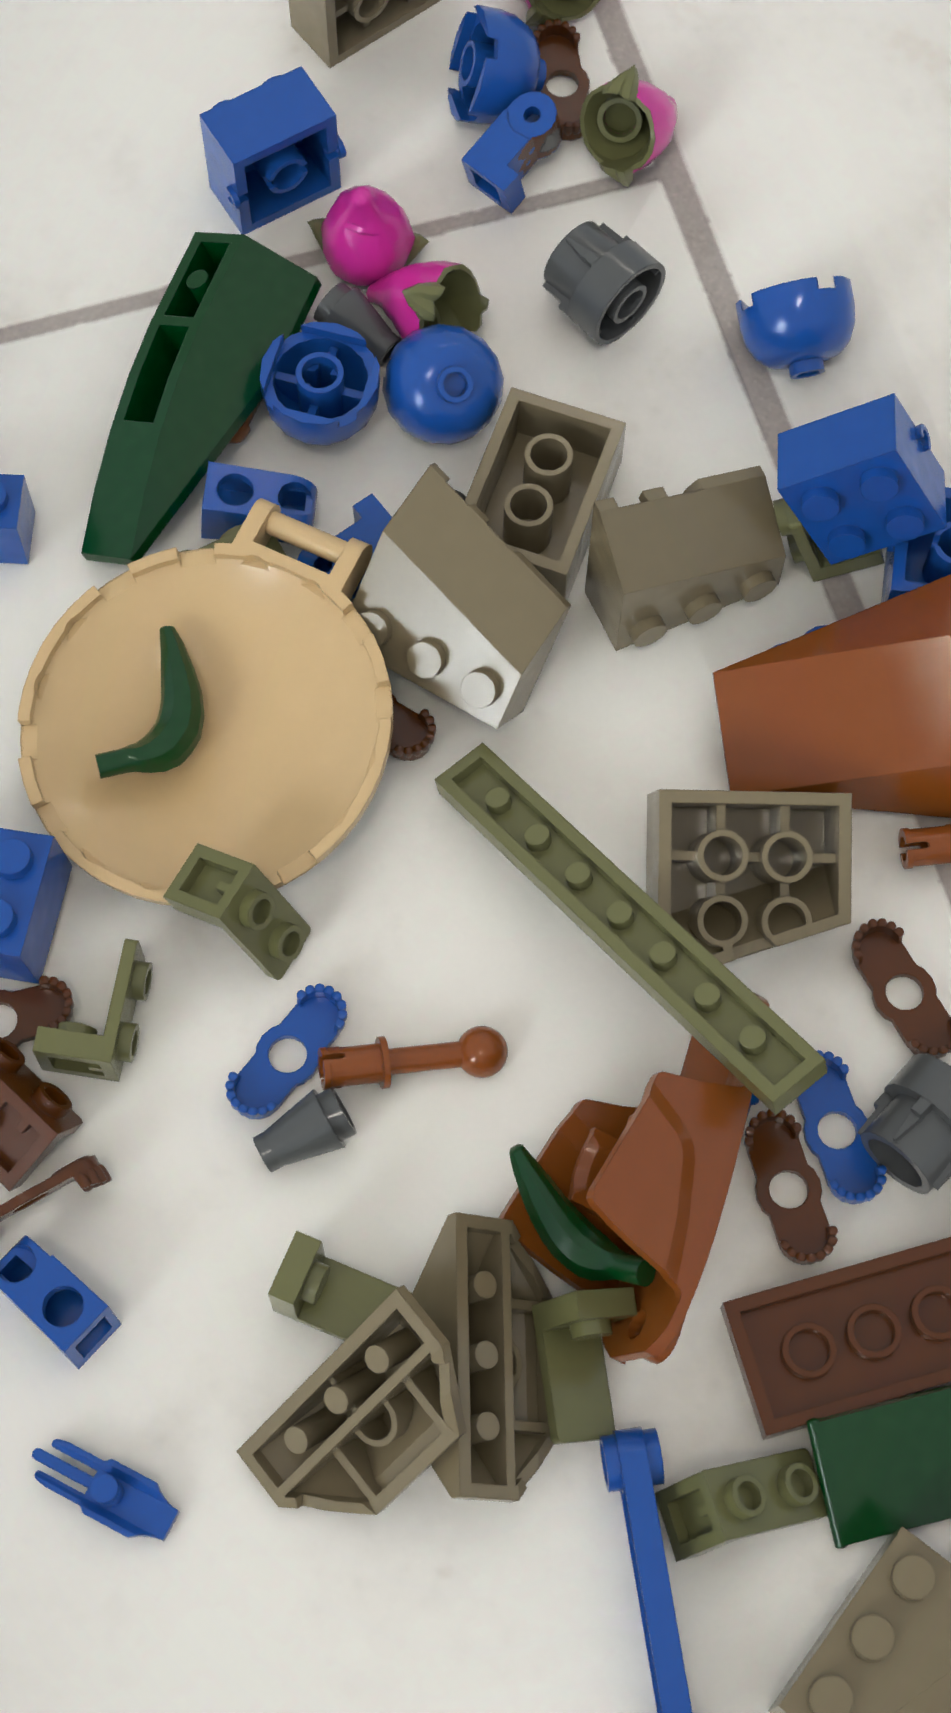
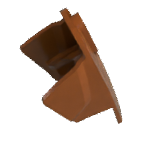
(650, 1185)

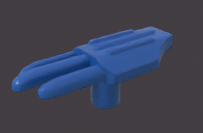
(114, 1495)

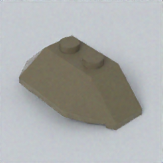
(481, 1299)
(364, 1417)

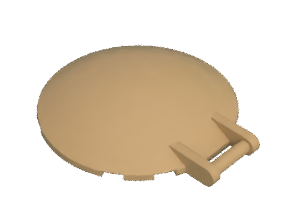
(288, 702)

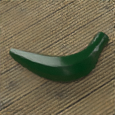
(178, 721)
(568, 1232)

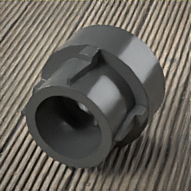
(603, 280)
(913, 1125)

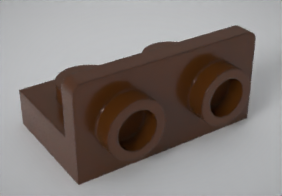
(31, 1117)

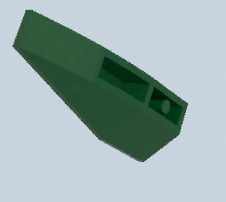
(191, 385)

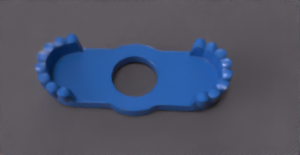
(316, 1024)
(851, 1170)

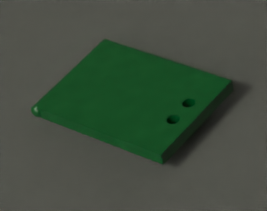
(885, 1465)

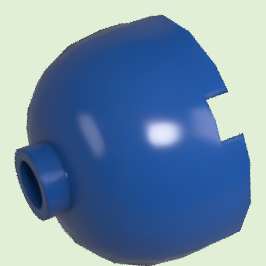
(495, 64)
(798, 324)
(320, 383)
(443, 384)

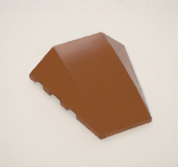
(849, 709)

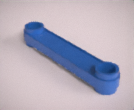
(633, 1466)

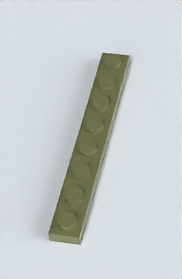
(633, 930)

